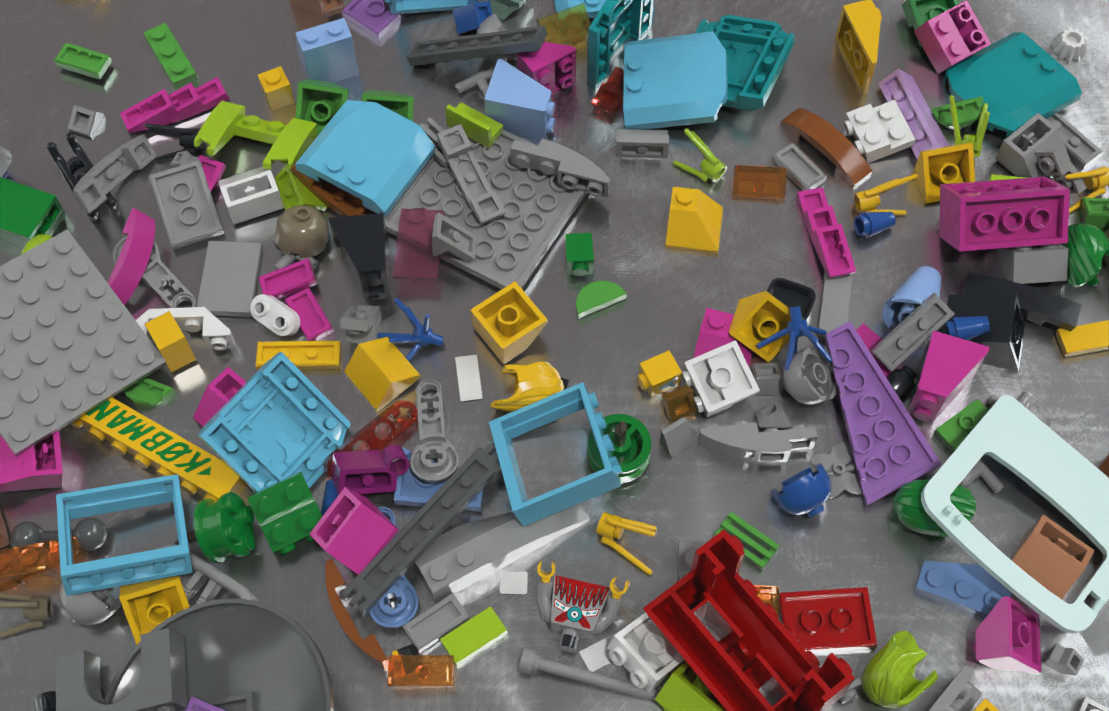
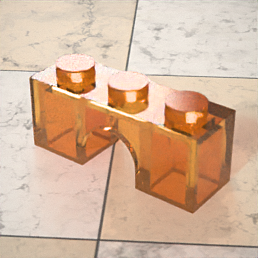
(34, 560)

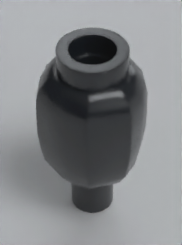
(902, 381)

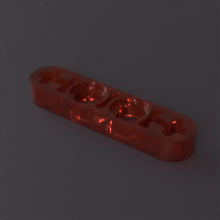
(368, 434)

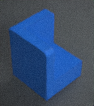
(471, 16)

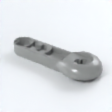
(157, 276)
(433, 438)

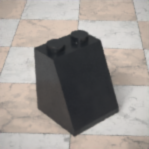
(365, 252)
(1005, 324)

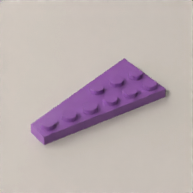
(880, 430)

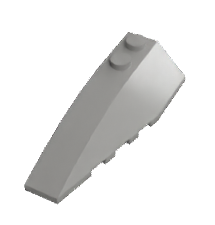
(486, 546)

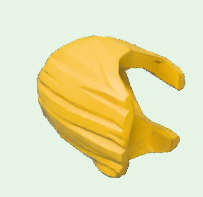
(531, 385)

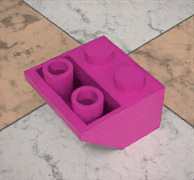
(952, 36)
(550, 65)
(217, 395)
(353, 530)

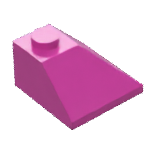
(715, 334)
(1009, 638)

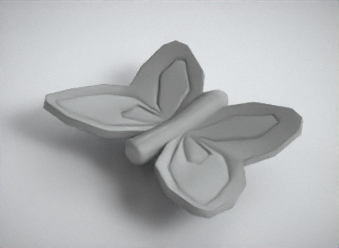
(838, 472)

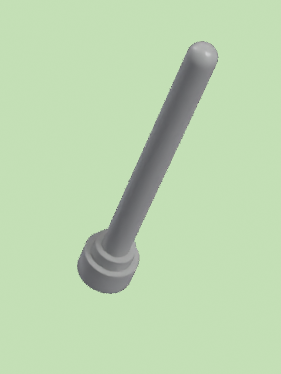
(533, 662)

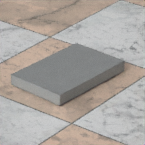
(186, 204)
(230, 277)

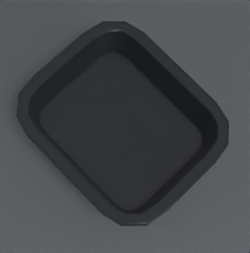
(793, 295)

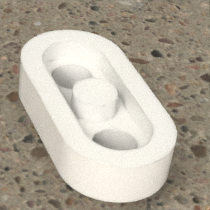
(272, 314)

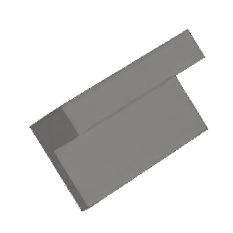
(642, 143)

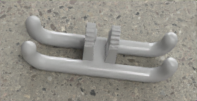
(216, 578)

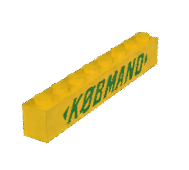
(160, 449)

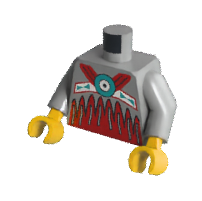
(577, 607)

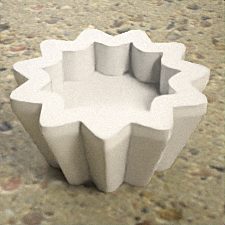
(1070, 45)

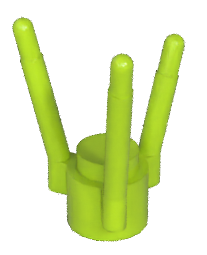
(975, 139)
(711, 166)

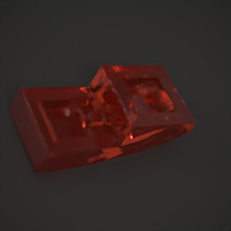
(610, 95)

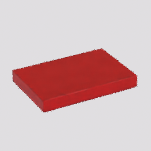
(830, 619)

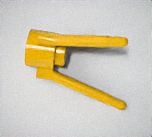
(1094, 179)
(868, 200)
(613, 527)

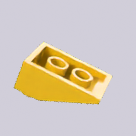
(859, 40)

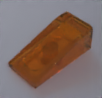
(420, 671)

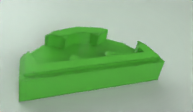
(967, 112)
(598, 296)
(149, 393)

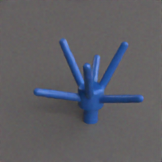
(796, 328)
(421, 335)

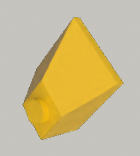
(693, 221)
(151, 603)

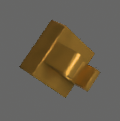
(679, 403)

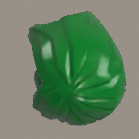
(1085, 253)
(911, 512)

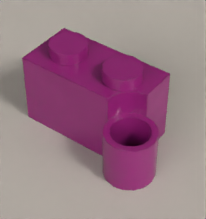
(369, 470)

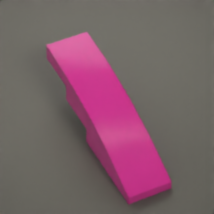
(174, 107)
(826, 233)

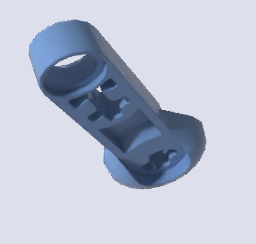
(402, 591)

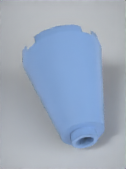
(911, 294)

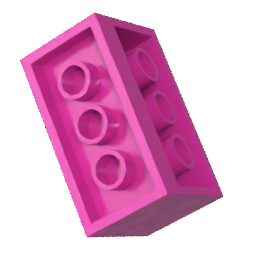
(1004, 213)

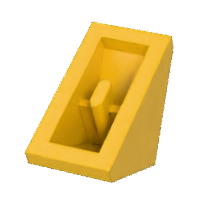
(170, 341)

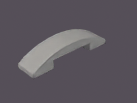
(111, 170)
(469, 175)

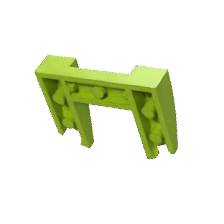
(229, 119)

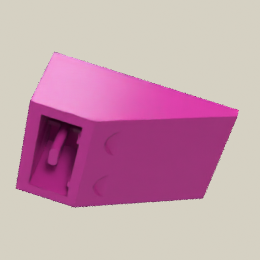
(34, 468)

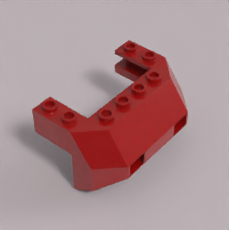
(753, 643)

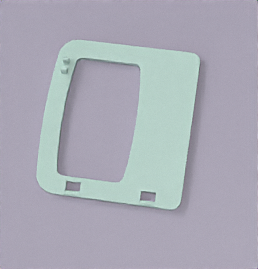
(1053, 470)

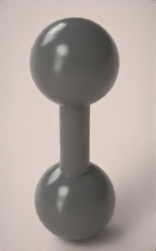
(90, 532)

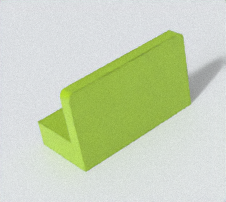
(475, 124)
(294, 192)

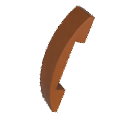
(831, 143)
(333, 196)
(368, 646)

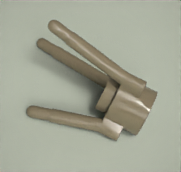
(35, 607)

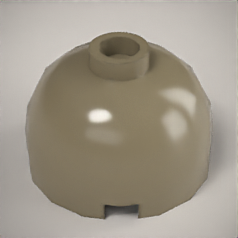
(302, 231)

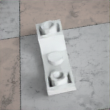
(194, 319)

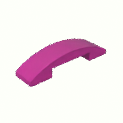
(133, 256)

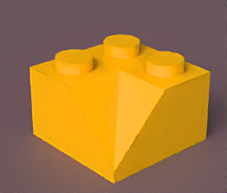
(508, 322)

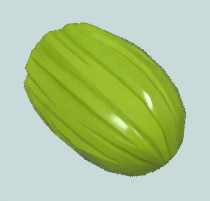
(891, 672)

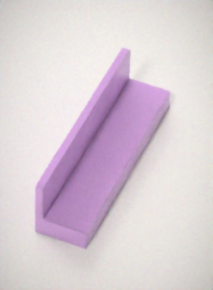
(904, 90)

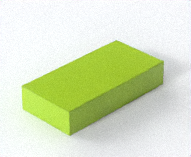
(473, 636)

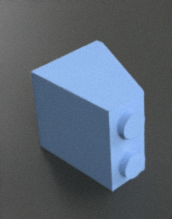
(327, 52)
(519, 103)

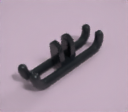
(76, 168)

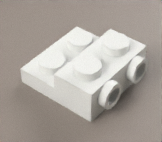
(879, 130)
(719, 379)
(644, 653)

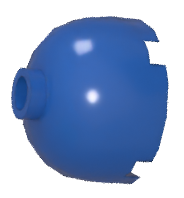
(804, 492)

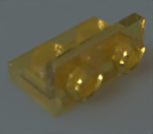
(566, 25)

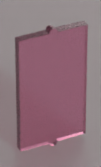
(414, 246)

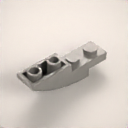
(572, 168)
(746, 443)

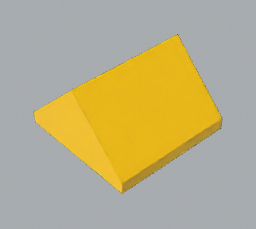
(944, 166)
(758, 319)
(380, 371)

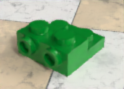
(920, 11)
(286, 512)

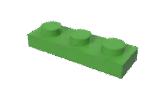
(170, 55)

